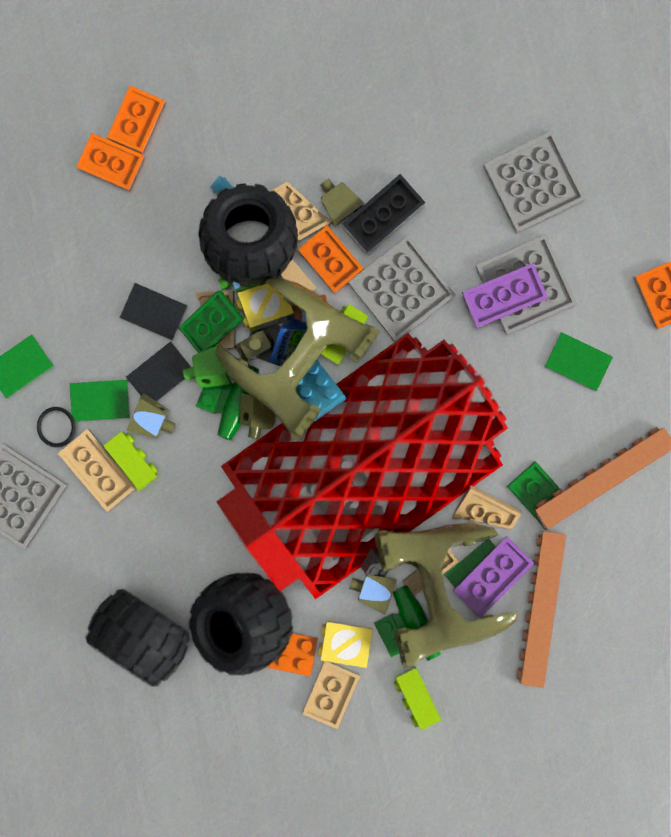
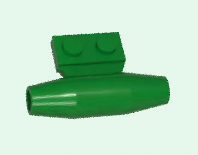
(224, 400)
(410, 616)

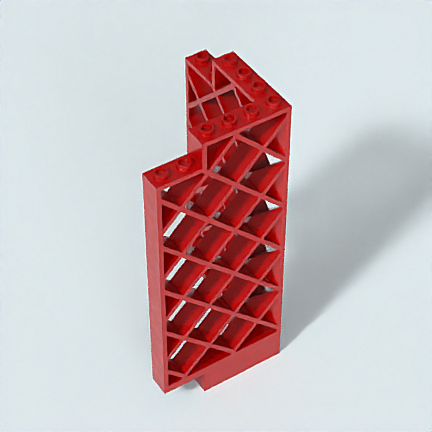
(372, 456)

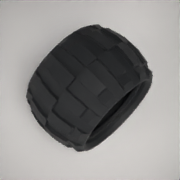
(248, 261)
(258, 610)
(137, 637)

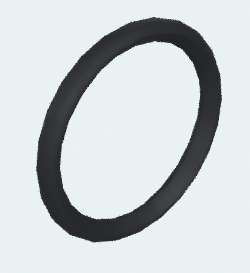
(72, 425)

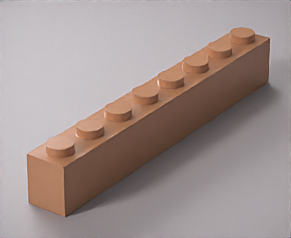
(604, 478)
(542, 609)

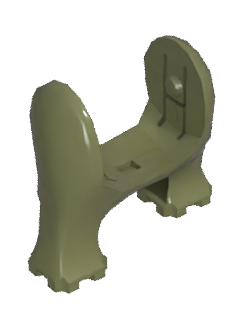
(325, 327)
(427, 553)

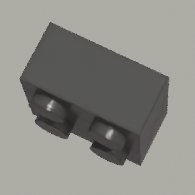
(372, 564)

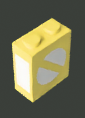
(262, 307)
(345, 644)

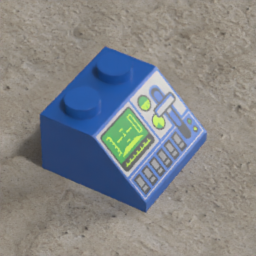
(288, 339)

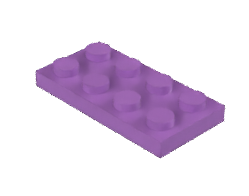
(504, 295)
(493, 576)

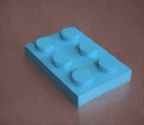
(319, 389)

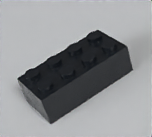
(383, 214)

